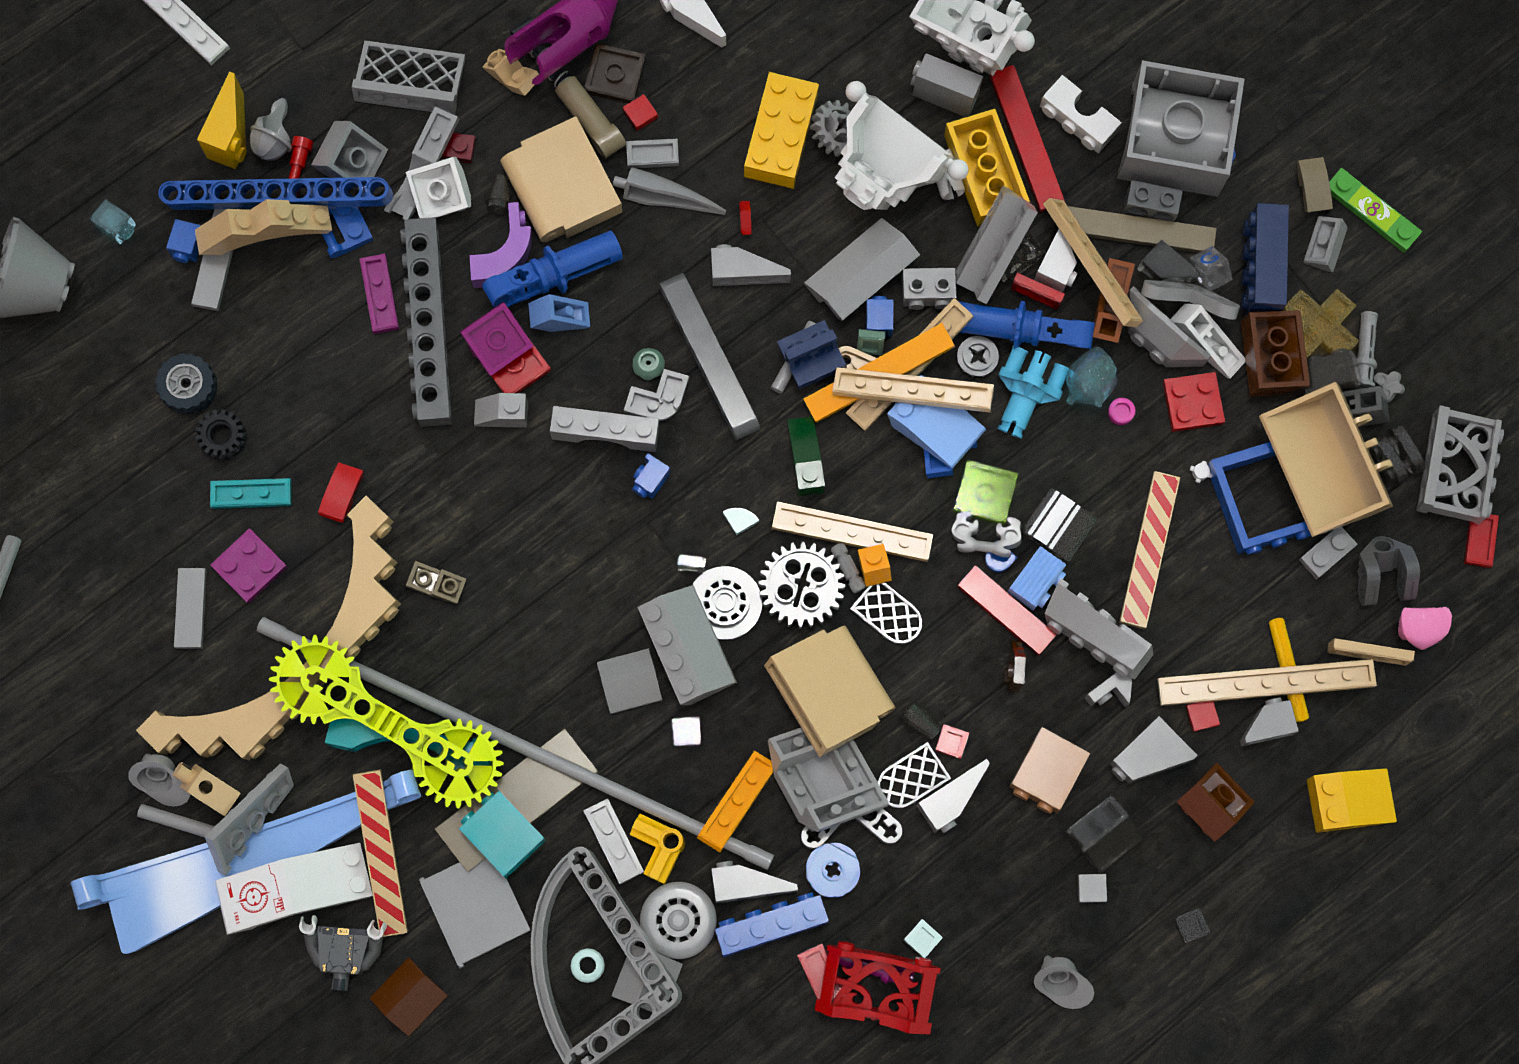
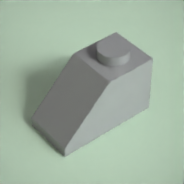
(501, 410)
(1271, 722)

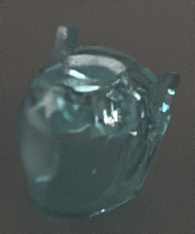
(1091, 378)

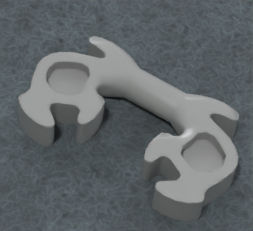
(963, 531)

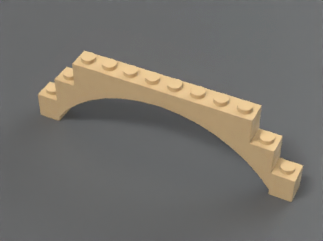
(256, 722)

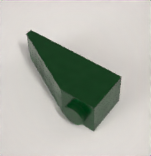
(806, 456)

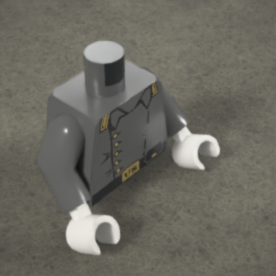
(342, 949)

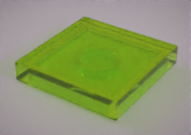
(986, 492)

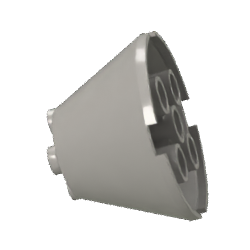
(31, 273)

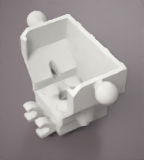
(964, 24)
(888, 155)

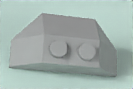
(1163, 337)

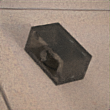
(1337, 367)

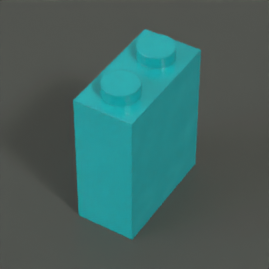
(501, 833)

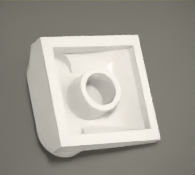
(439, 188)

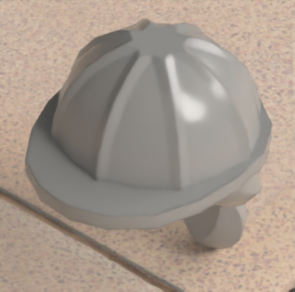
(268, 135)

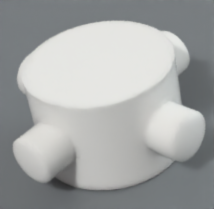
(1201, 471)

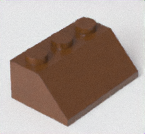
(1274, 352)

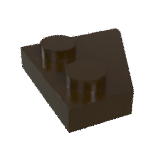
(1015, 672)

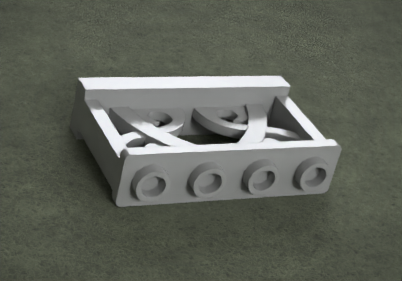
(1433, 488)

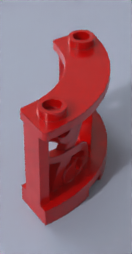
(844, 1005)

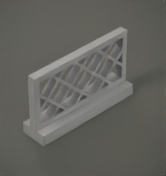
(405, 93)

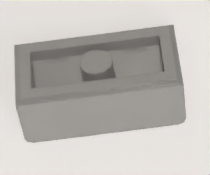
(1326, 243)

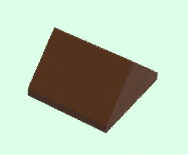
(408, 997)

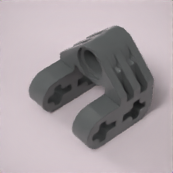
(1384, 555)

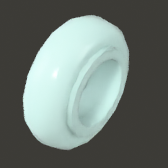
(575, 965)

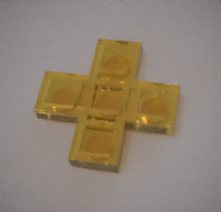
(1322, 323)

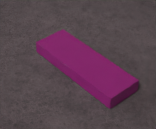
(379, 293)

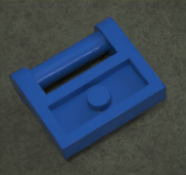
(352, 228)

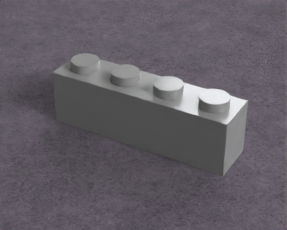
(1097, 632)

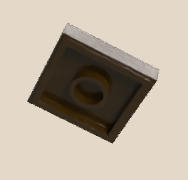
(614, 73)

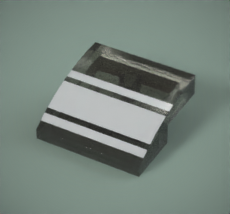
(1059, 525)

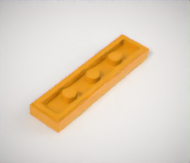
(736, 802)

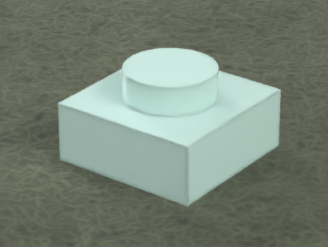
(923, 938)

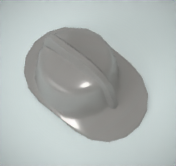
(156, 779)
(1063, 983)

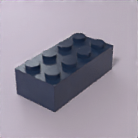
(1265, 259)

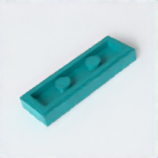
(250, 493)

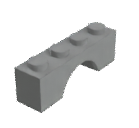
(627, 430)

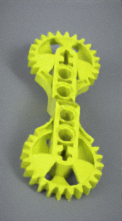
(387, 722)

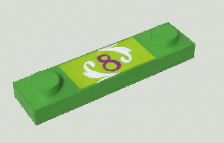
(1373, 210)

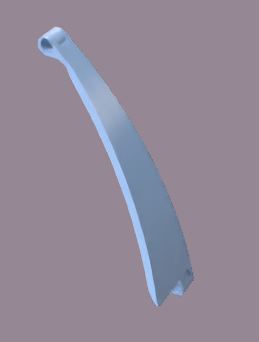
(180, 887)

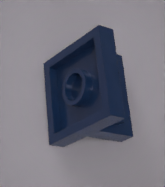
(811, 354)

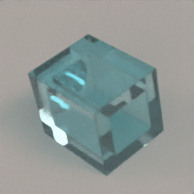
(113, 222)

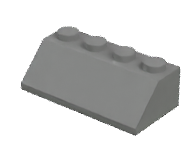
(687, 645)

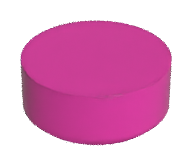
(1121, 411)

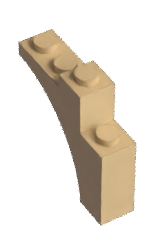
(263, 222)

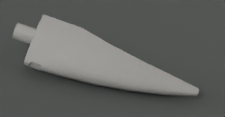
(659, 191)

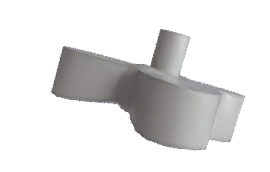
(1390, 384)

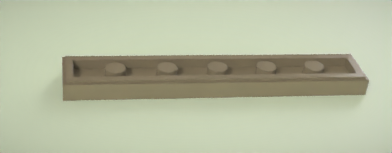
(1144, 230)

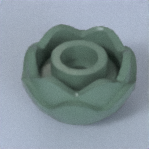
(650, 371)

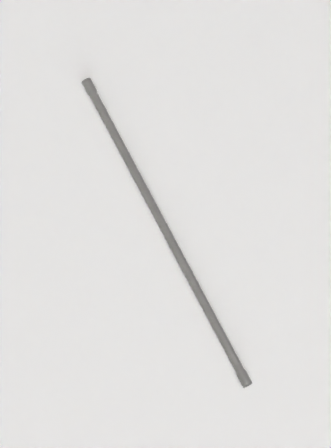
(749, 852)

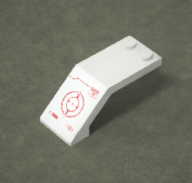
(293, 887)

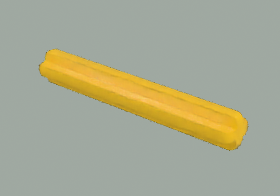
(1286, 659)

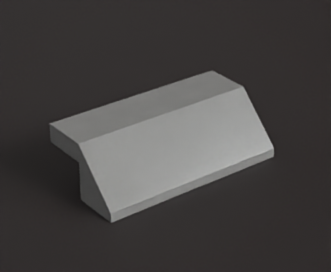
(995, 244)
(862, 268)

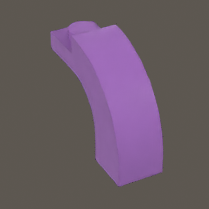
(510, 255)

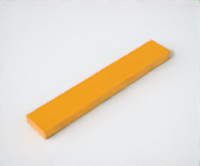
(897, 361)

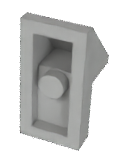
(1117, 684)

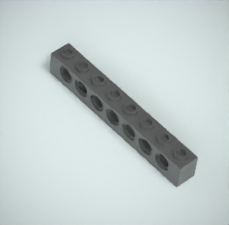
(426, 232)

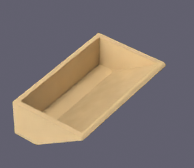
(1327, 459)

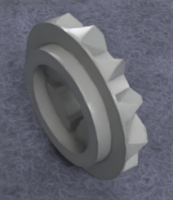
(977, 344)

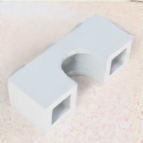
(1093, 130)

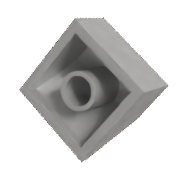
(349, 152)

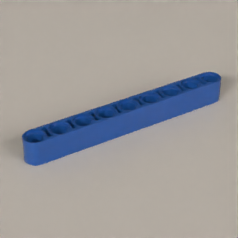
(265, 187)

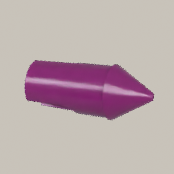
(568, 26)

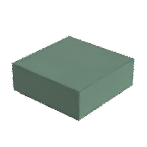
(871, 342)

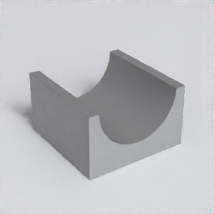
(1182, 128)

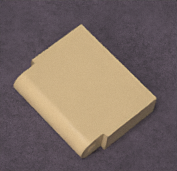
(561, 182)
(829, 688)

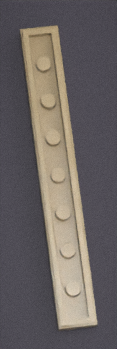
(1266, 682)

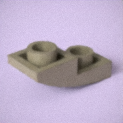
(1315, 184)
(435, 582)

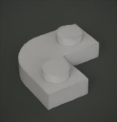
(660, 404)

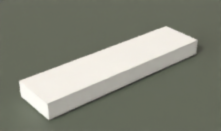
(190, 28)

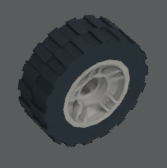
(188, 369)

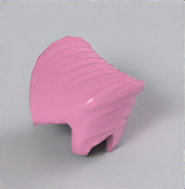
(1424, 625)

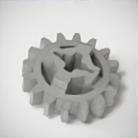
(826, 123)

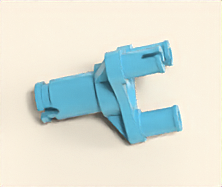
(1028, 388)

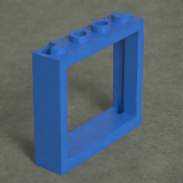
(1231, 514)

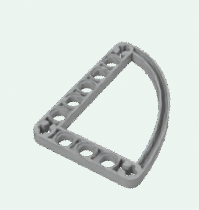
(626, 941)

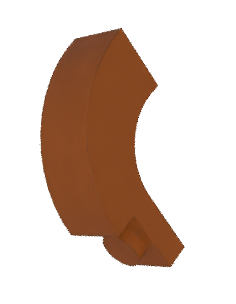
(1106, 321)

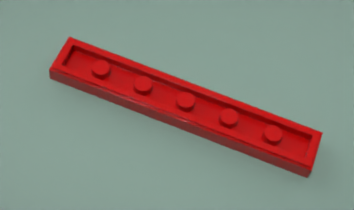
(1026, 136)

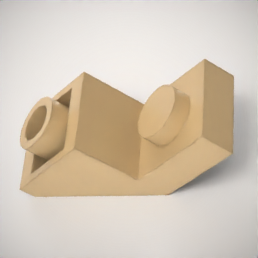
(513, 76)

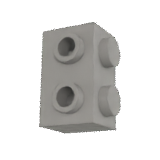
(928, 287)

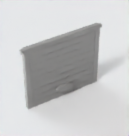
(474, 909)

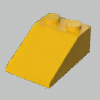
(224, 130)
(1351, 799)

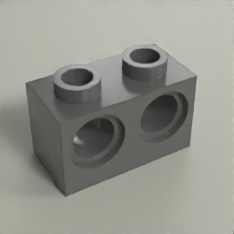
(1152, 201)

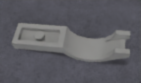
(427, 151)

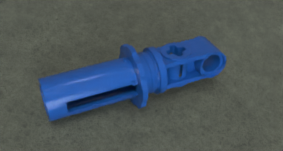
(552, 270)
(1026, 326)

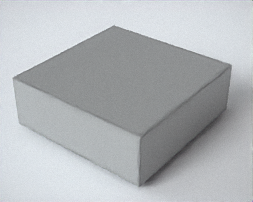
(1092, 888)

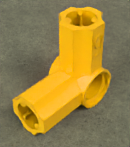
(655, 834)

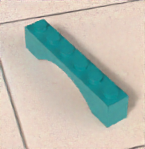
(354, 736)

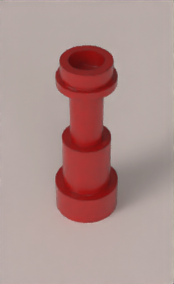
(301, 147)

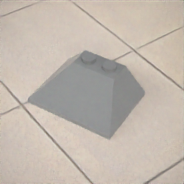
(826, 787)

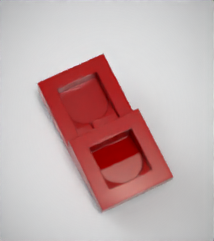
(340, 492)

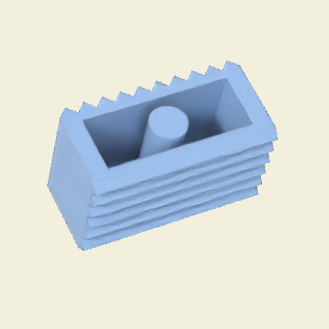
(1037, 579)

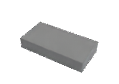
(652, 153)

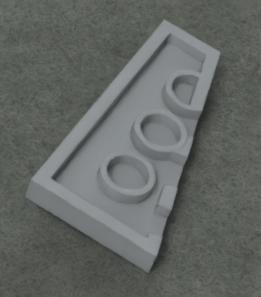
(247, 817)

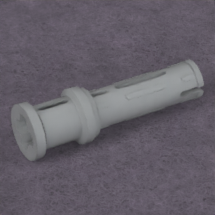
(1365, 357)

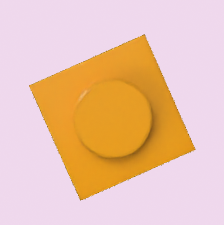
(874, 565)

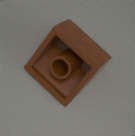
(1215, 802)

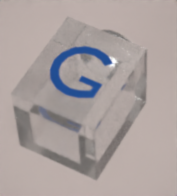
(1213, 268)

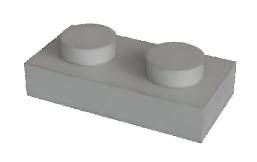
(1328, 552)

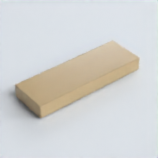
(1370, 651)

